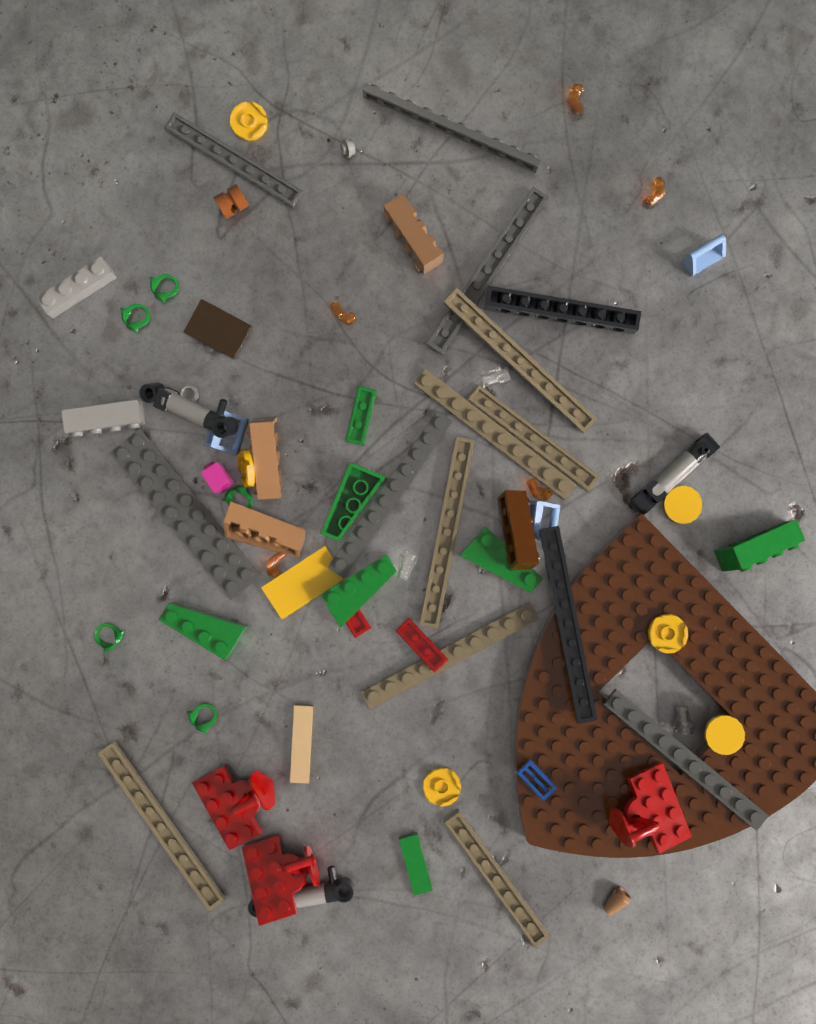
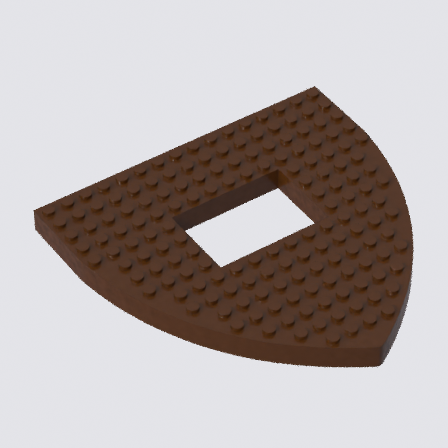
(589, 762)

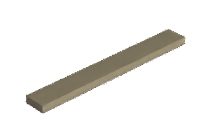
(533, 438)
(496, 878)

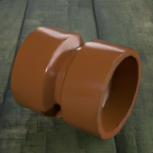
(231, 201)

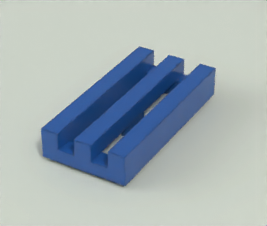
(524, 767)

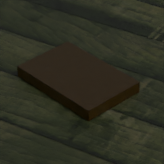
(217, 329)

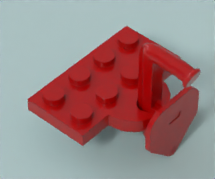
(231, 806)
(656, 812)
(273, 878)

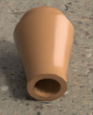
(617, 901)

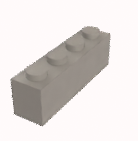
(76, 287)
(103, 417)

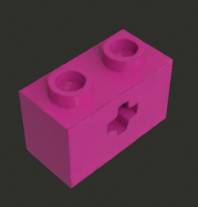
(217, 477)

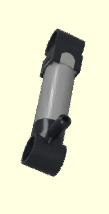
(169, 400)
(673, 474)
(320, 894)

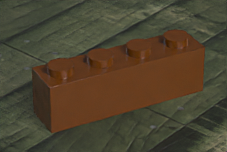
(518, 530)

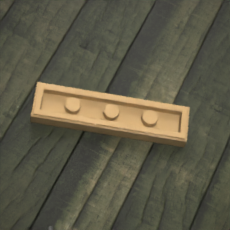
(301, 744)

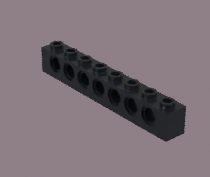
(562, 310)

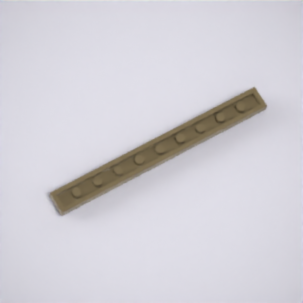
(520, 360)
(494, 434)
(447, 532)
(454, 652)
(161, 826)

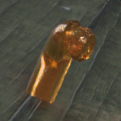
(573, 98)
(658, 191)
(340, 314)
(539, 492)
(272, 564)

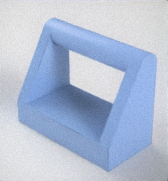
(705, 255)
(213, 441)
(536, 509)

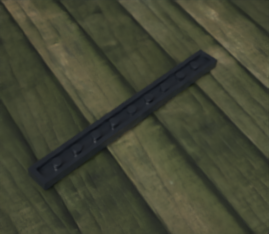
(568, 625)

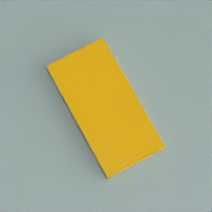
(302, 583)

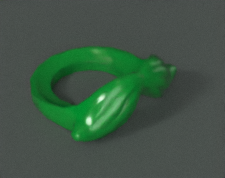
(154, 282)
(134, 325)
(241, 489)
(106, 646)
(193, 715)

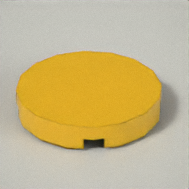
(248, 121)
(246, 467)
(682, 504)
(667, 633)
(724, 734)
(441, 786)

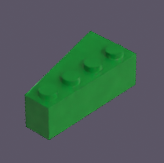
(352, 494)
(760, 546)
(491, 554)
(352, 593)
(205, 629)

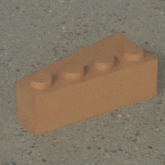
(413, 234)
(265, 458)
(263, 531)

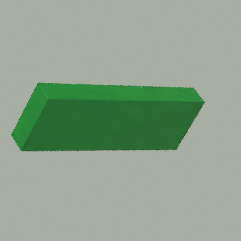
(360, 415)
(415, 864)

